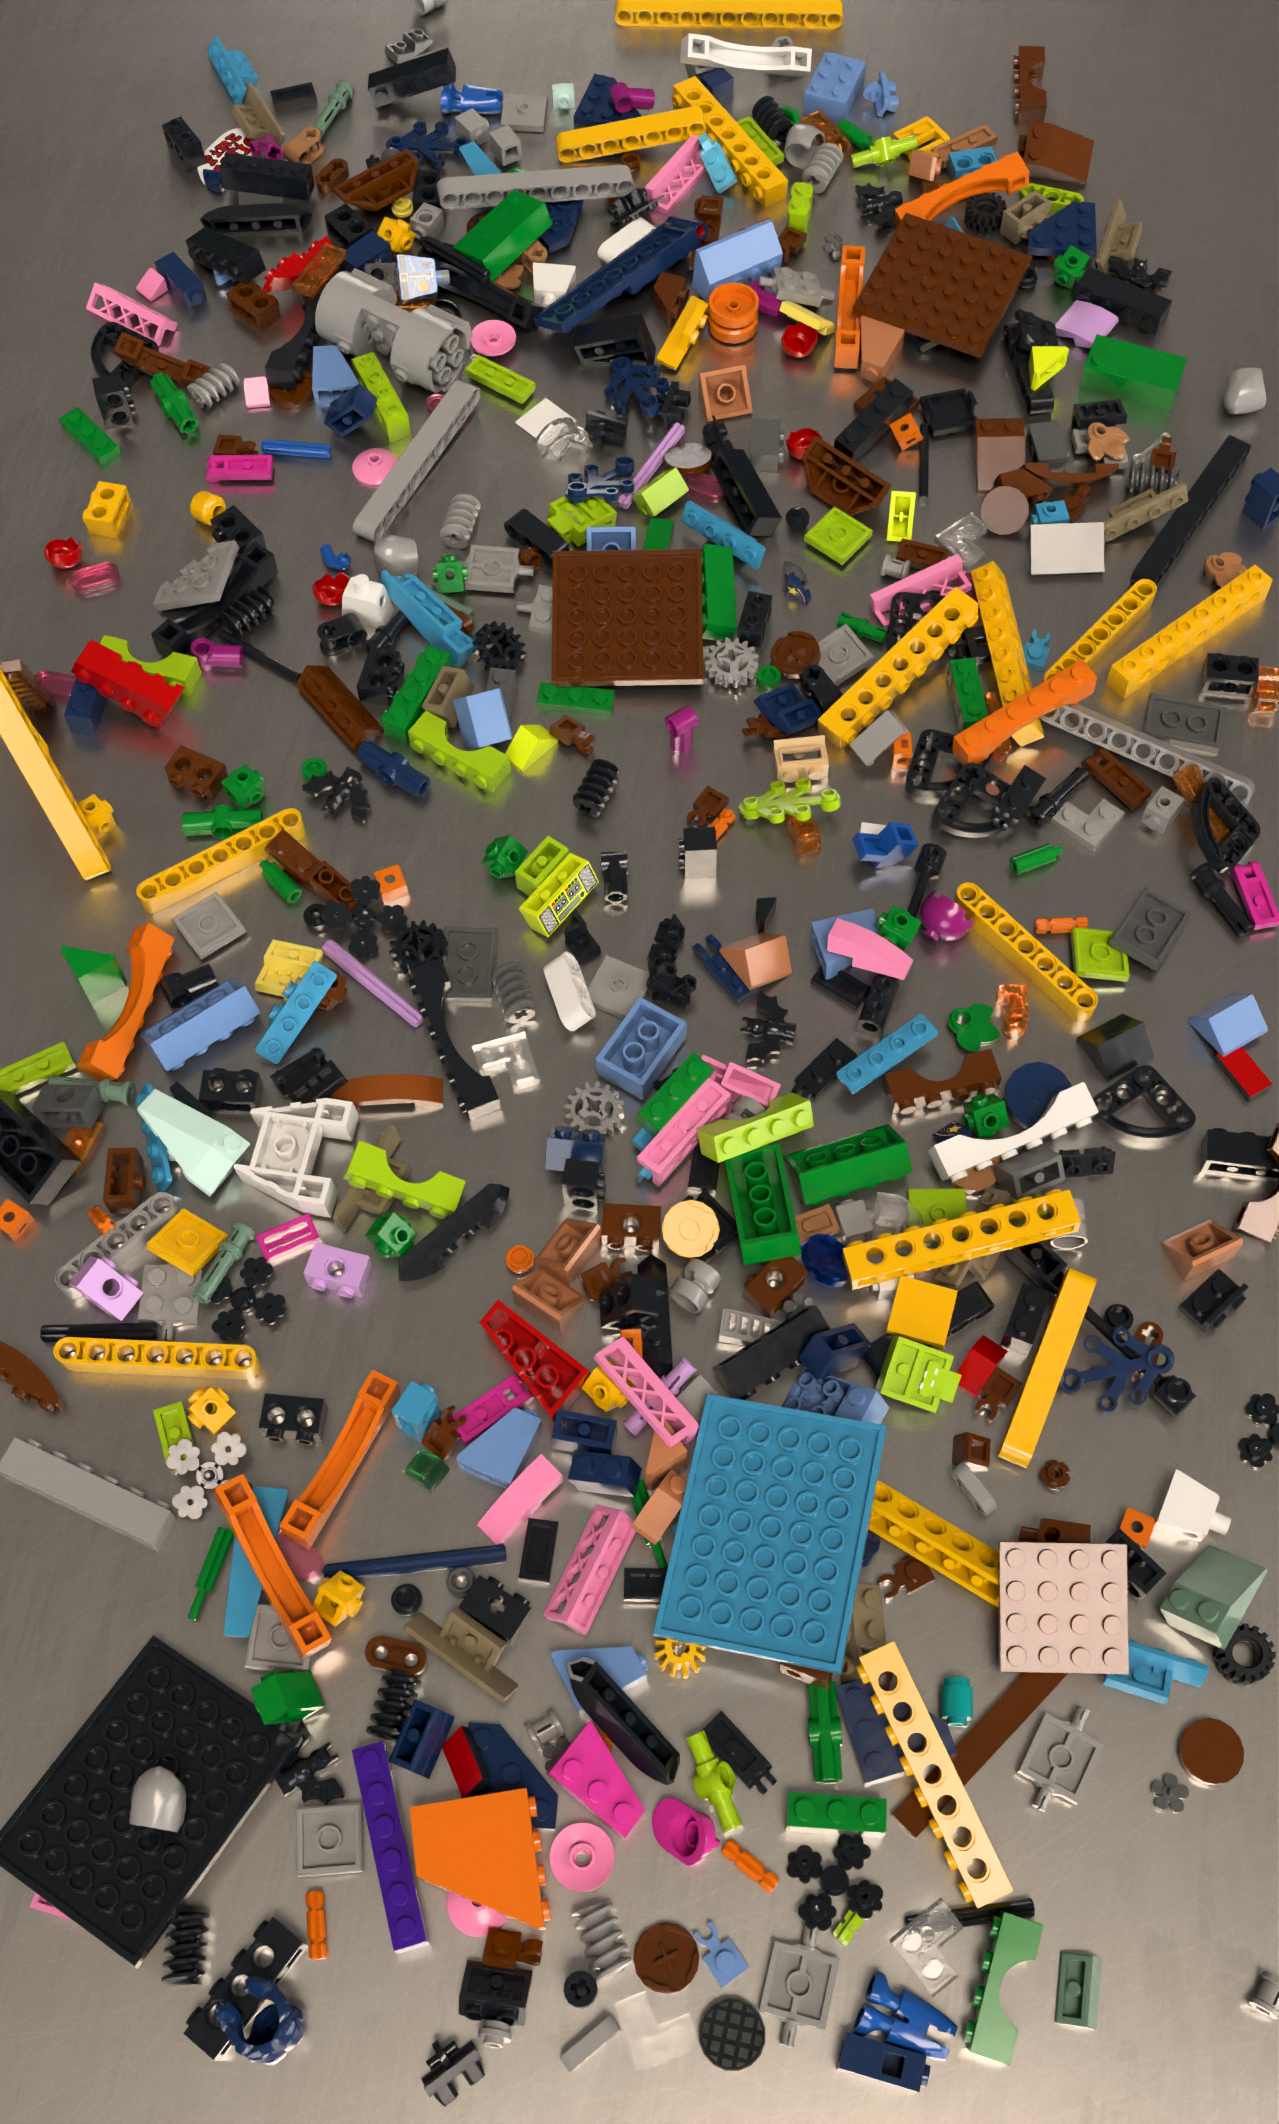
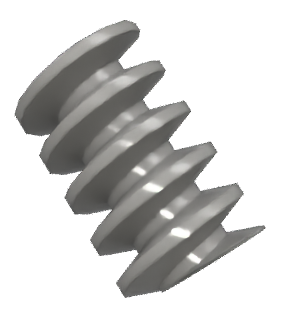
(822, 166)
(213, 384)
(459, 520)
(602, 1940)

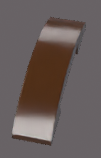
(710, 213)
(152, 362)
(1070, 480)

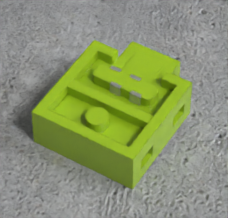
(572, 518)
(917, 1375)

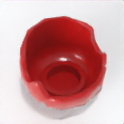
(799, 340)
(799, 441)
(63, 553)
(330, 589)

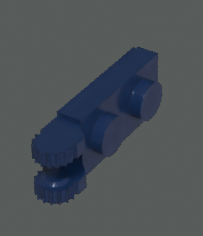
(721, 970)

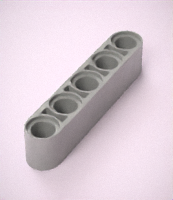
(124, 1232)

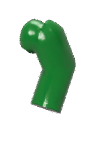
(792, 114)

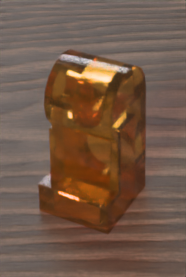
(1267, 691)
(804, 834)
(1015, 1009)

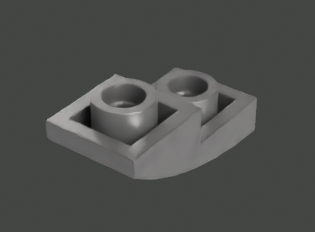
(413, 44)

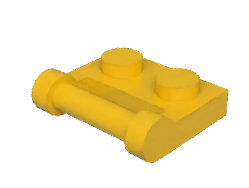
(924, 130)

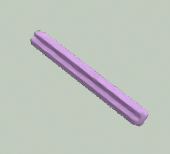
(652, 463)
(373, 983)

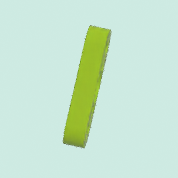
(1059, 194)

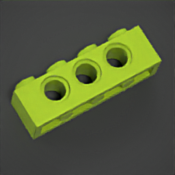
(388, 407)

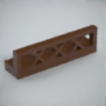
(338, 705)

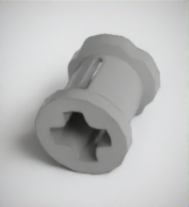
(895, 567)
(546, 1721)
(1268, 1996)

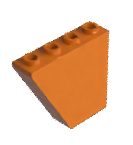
(484, 1852)

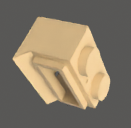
(809, 768)

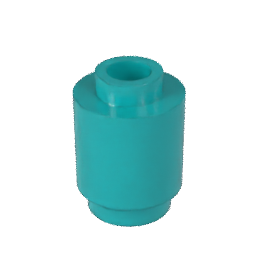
(956, 1701)

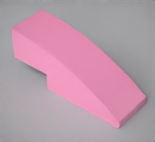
(868, 950)
(743, 1082)
(520, 1500)

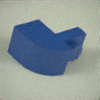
(888, 846)

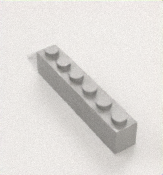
(86, 1493)

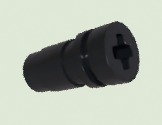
(574, 1981)

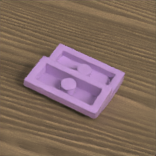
(1084, 321)

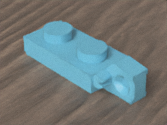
(716, 164)

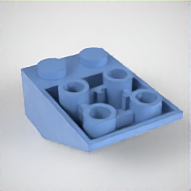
(836, 1398)

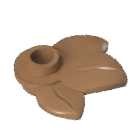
(510, 277)
(1106, 441)
(1224, 567)

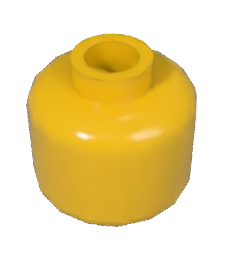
(206, 506)

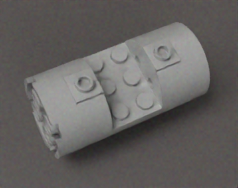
(362, 318)

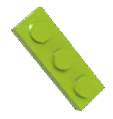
(761, 140)
(500, 379)
(36, 1069)

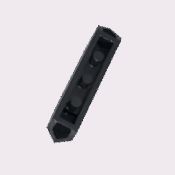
(257, 219)
(481, 1209)
(656, 1330)
(622, 1721)

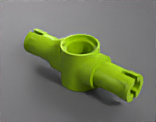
(884, 151)
(714, 1781)

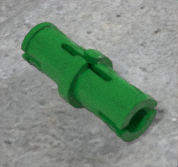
(863, 627)

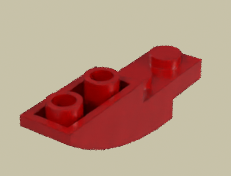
(290, 268)

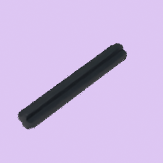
(456, 259)
(125, 1331)
(978, 1916)

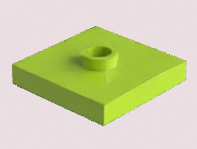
(838, 535)
(1095, 957)
(937, 1205)

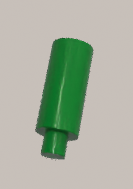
(855, 135)
(1034, 858)
(280, 881)

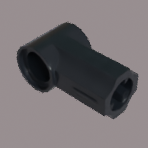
(614, 869)
(181, 988)

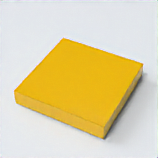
(187, 1242)
(922, 1311)

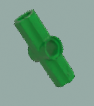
(174, 403)
(220, 822)
(825, 1734)

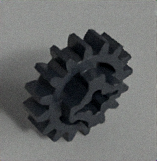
(499, 647)
(405, 948)

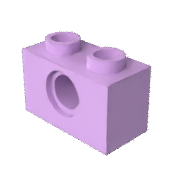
(326, 1259)
(90, 1283)

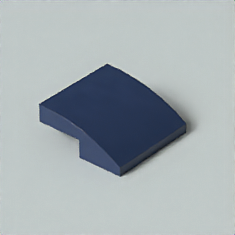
(788, 709)

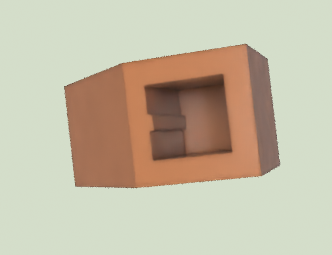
(925, 164)

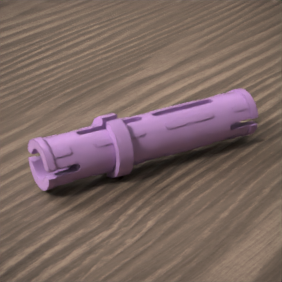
(680, 1374)

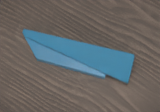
(478, 160)
(429, 616)
(243, 1584)

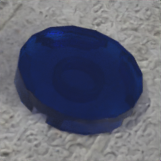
(825, 1258)

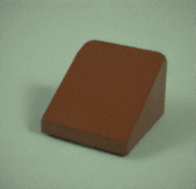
(971, 1450)

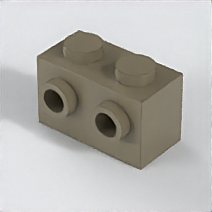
(1024, 216)
(448, 685)

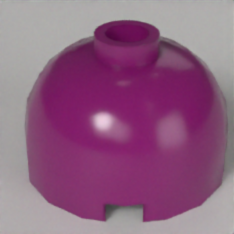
(943, 918)

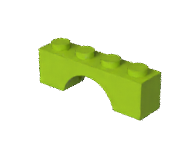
(175, 668)
(483, 766)
(732, 1138)
(370, 1169)

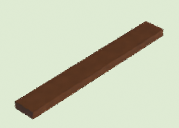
(983, 1742)

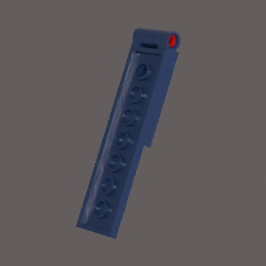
(625, 273)

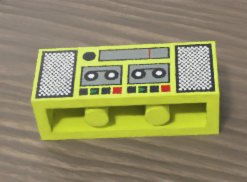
(559, 895)

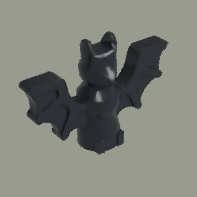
(879, 201)
(1139, 275)
(343, 789)
(773, 1030)
(300, 1772)

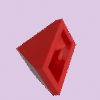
(980, 1365)

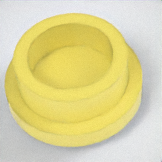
(402, 207)

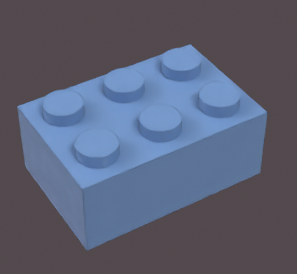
(834, 86)
(641, 1048)

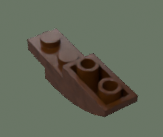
(309, 871)
(28, 1380)

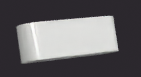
(624, 239)
(569, 991)

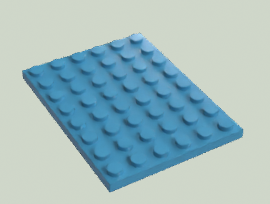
(772, 1533)

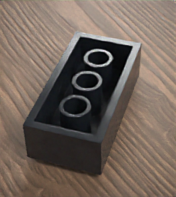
(31, 1154)

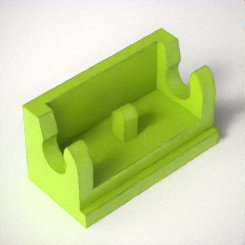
(660, 492)

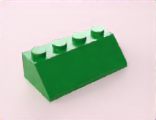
(848, 1164)

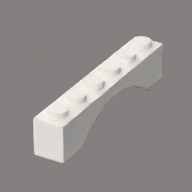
(712, 52)
(964, 1153)

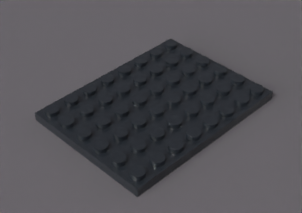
(74, 1828)

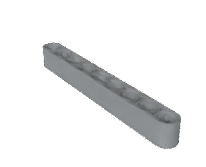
(543, 185)
(416, 461)
(1134, 739)

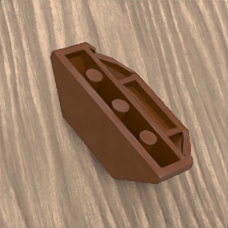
(381, 183)
(841, 479)

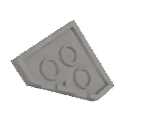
(201, 580)

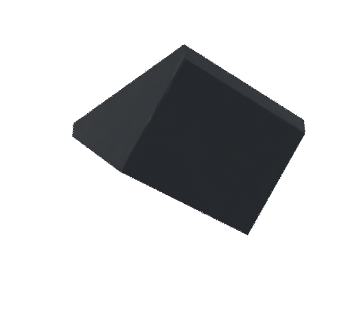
(1117, 1046)

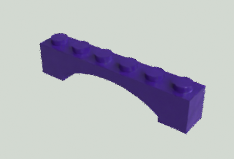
(389, 1848)

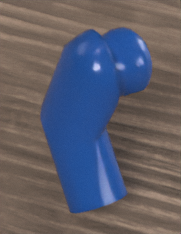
(339, 562)

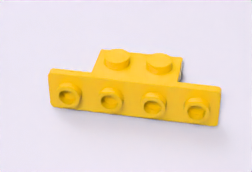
(684, 333)

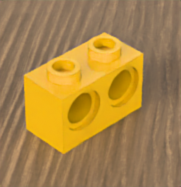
(107, 509)

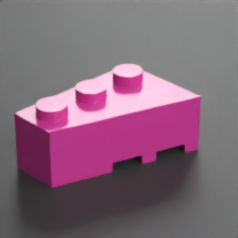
(596, 1781)

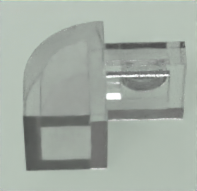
(560, 437)
(897, 1213)

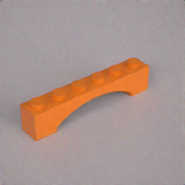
(1004, 175)
(847, 322)
(1060, 690)
(148, 953)
(316, 1503)
(283, 1591)

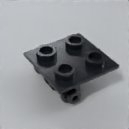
(631, 206)

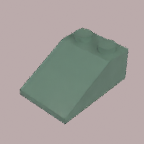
(1212, 1596)

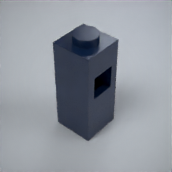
(181, 280)
(883, 2063)

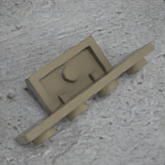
(256, 117)
(1119, 238)
(1142, 509)
(367, 1198)
(981, 1266)
(865, 1631)
(467, 1648)

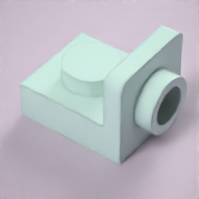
(563, 96)

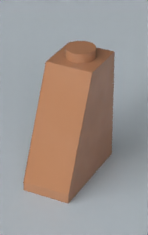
(878, 348)

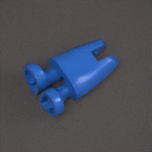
(479, 98)
(907, 2022)

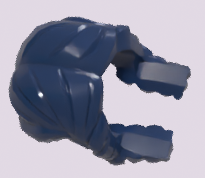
(273, 2030)

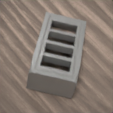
(740, 1317)

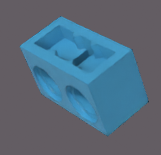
(968, 161)
(416, 1410)

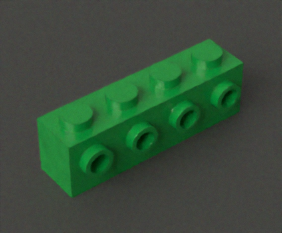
(718, 593)
(409, 700)

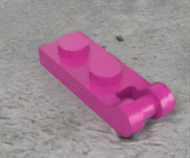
(239, 467)
(1255, 895)
(492, 1407)

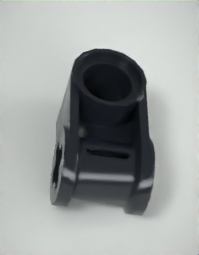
(343, 632)
(819, 687)

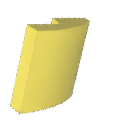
(807, 317)
(284, 964)

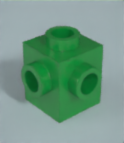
(1070, 267)
(450, 583)
(244, 787)
(504, 857)
(897, 927)
(985, 1115)
(391, 1235)

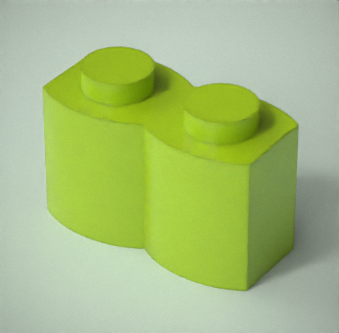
(800, 206)

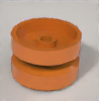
(733, 312)

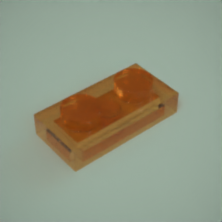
(83, 1143)

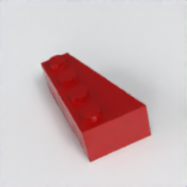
(127, 683)
(542, 1365)

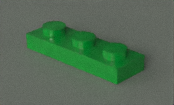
(89, 435)
(576, 699)

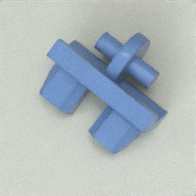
(882, 94)

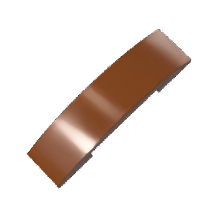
(392, 1089)

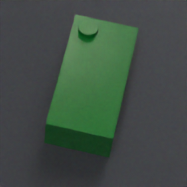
(505, 232)
(1133, 372)
(763, 1205)

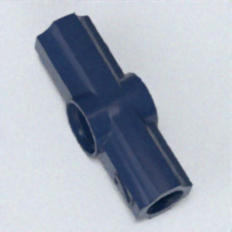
(393, 769)

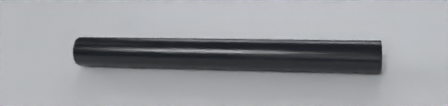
(924, 463)
(259, 655)

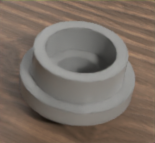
(494, 2033)

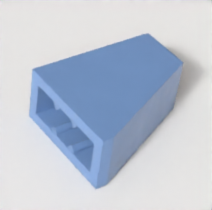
(330, 374)
(830, 961)
(504, 1448)
(619, 1662)

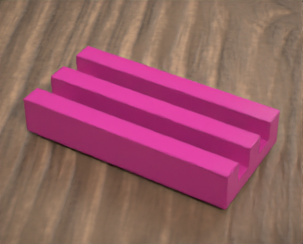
(293, 1246)

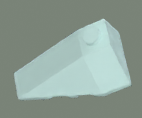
(196, 1141)

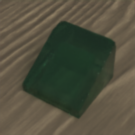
(426, 1470)

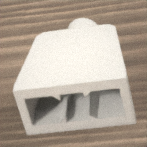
(552, 282)
(367, 600)
(1189, 1509)

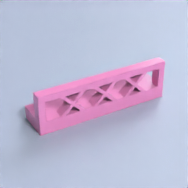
(672, 173)
(135, 308)
(932, 578)
(681, 1134)
(649, 1388)
(596, 1569)

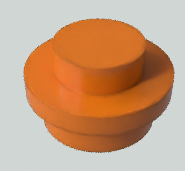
(519, 1259)

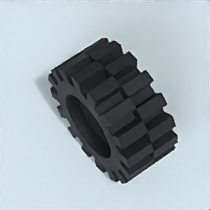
(983, 221)
(1263, 1652)

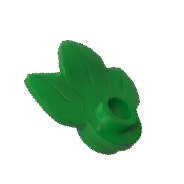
(976, 1028)

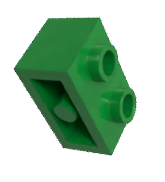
(286, 1696)

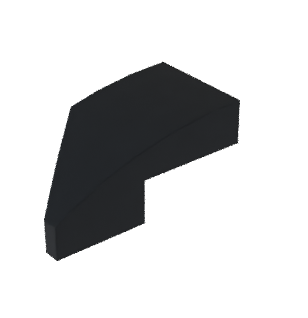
(579, 940)

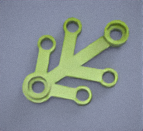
(789, 803)

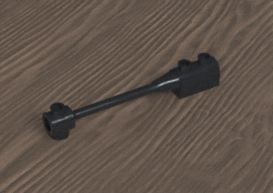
(885, 988)
(1048, 1271)

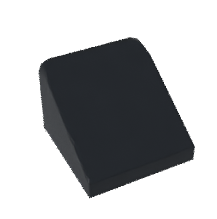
(764, 912)

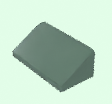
(1078, 1990)

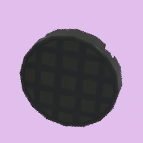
(732, 2034)

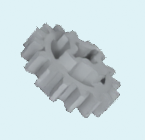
(731, 662)
(597, 1101)

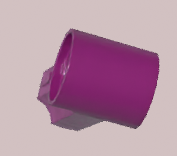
(631, 98)
(266, 148)
(767, 300)
(216, 655)
(681, 728)

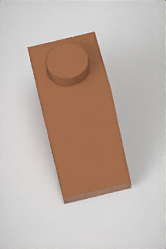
(661, 1508)

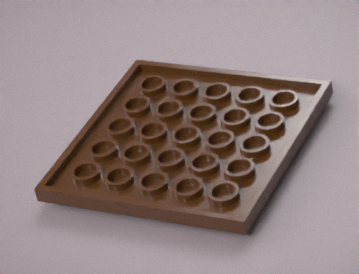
(942, 285)
(627, 618)

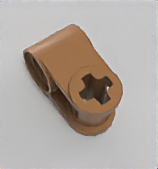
(304, 149)
(534, 253)

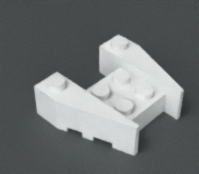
(289, 1149)

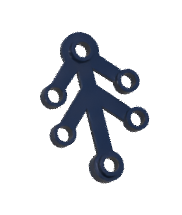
(427, 145)
(624, 369)
(601, 486)
(1122, 1368)

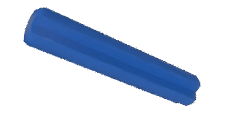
(294, 448)

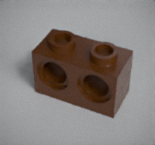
(253, 305)
(196, 769)

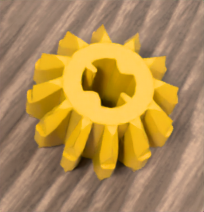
(680, 1663)

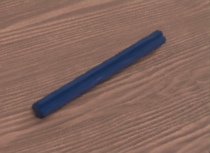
(419, 1562)

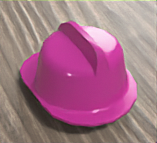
(683, 1831)

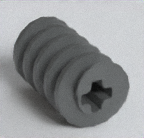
(1150, 479)
(513, 992)

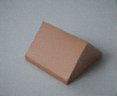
(725, 393)
(759, 959)
(1201, 1248)
(569, 1249)
(548, 1299)
(663, 1459)

